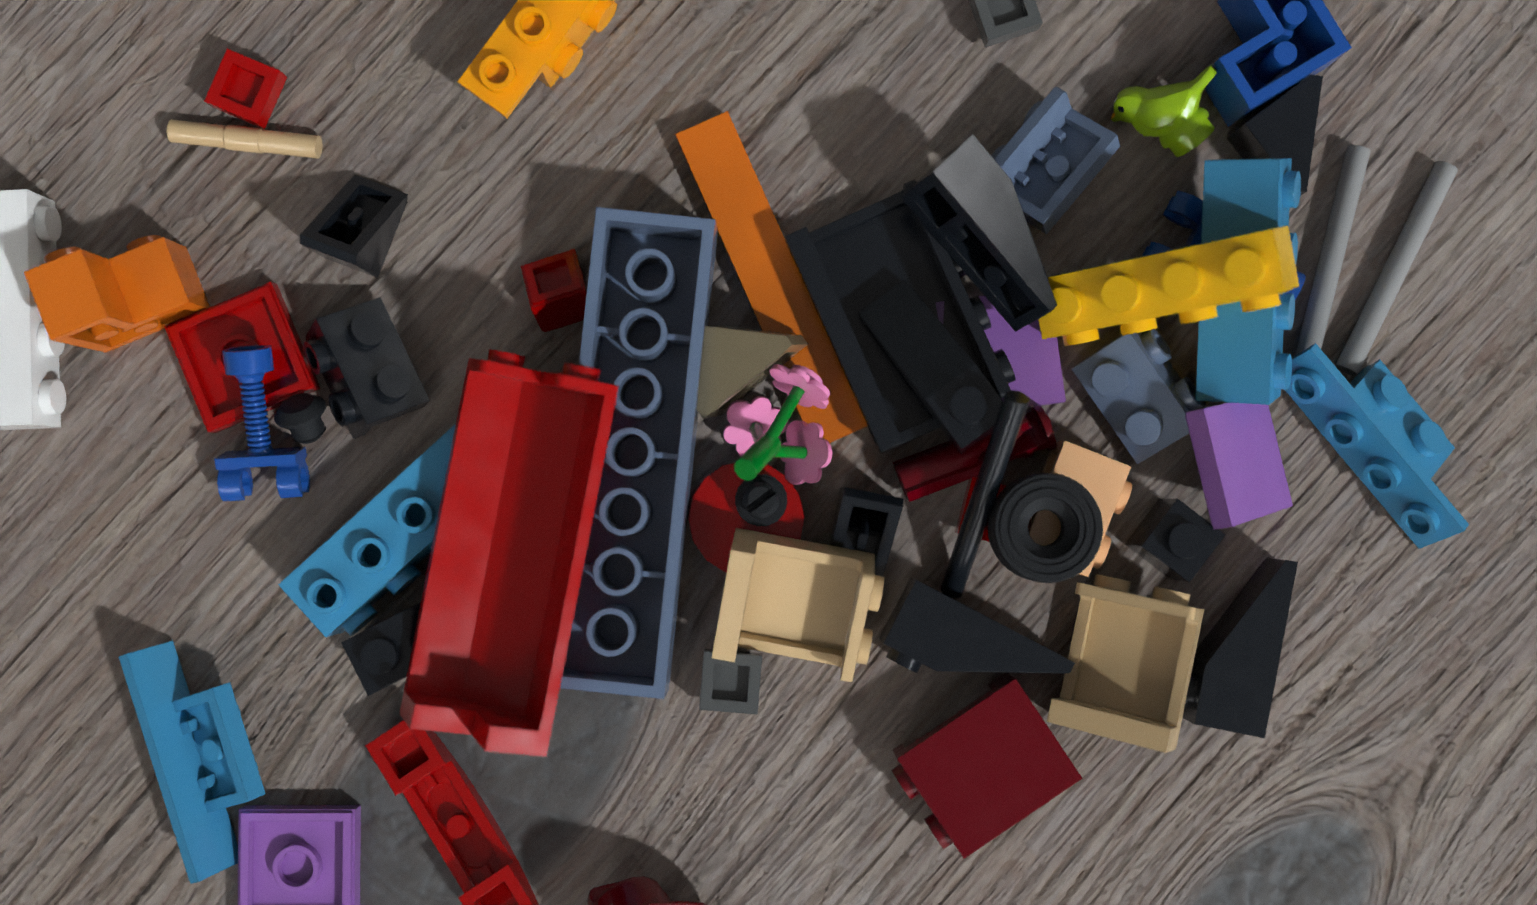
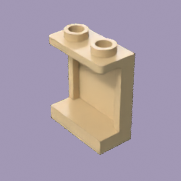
(797, 601)
(1129, 664)

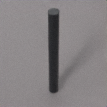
(984, 492)

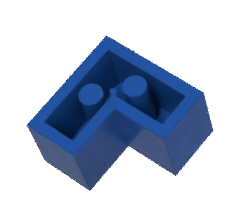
(1279, 50)

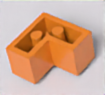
(115, 299)

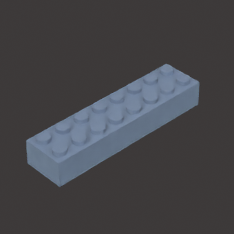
(646, 336)

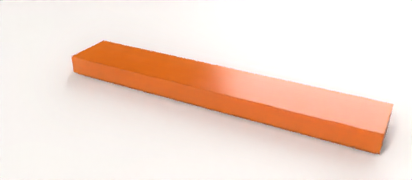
(766, 264)

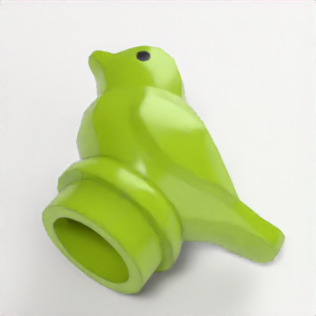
(1168, 112)

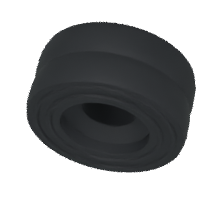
(1079, 532)

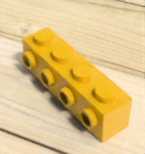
(1179, 281)

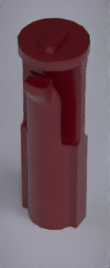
(945, 467)

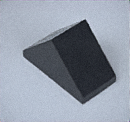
(1284, 129)
(357, 225)
(866, 523)

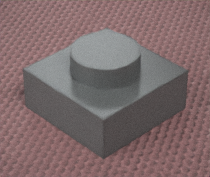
(1005, 19)
(731, 685)

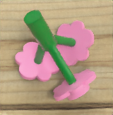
(758, 426)

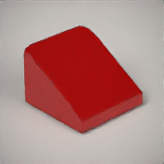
(556, 290)

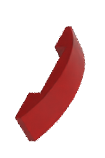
(452, 815)

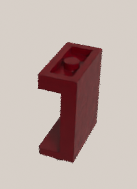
(985, 767)

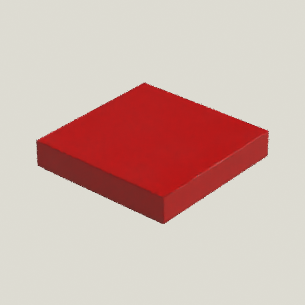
(244, 320)

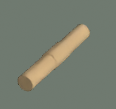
(244, 138)

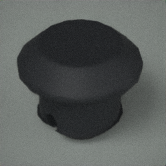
(302, 416)
(761, 500)

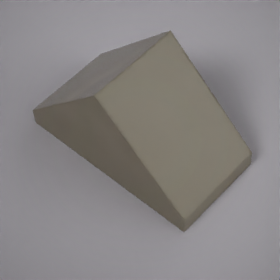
(738, 362)

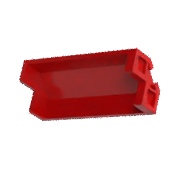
(508, 553)

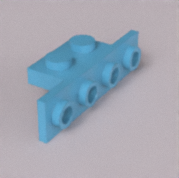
(1381, 439)
(196, 756)

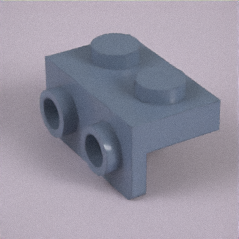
(1054, 158)
(1139, 392)

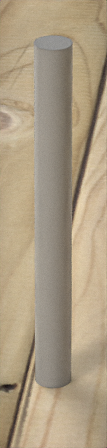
(1334, 247)
(1396, 268)

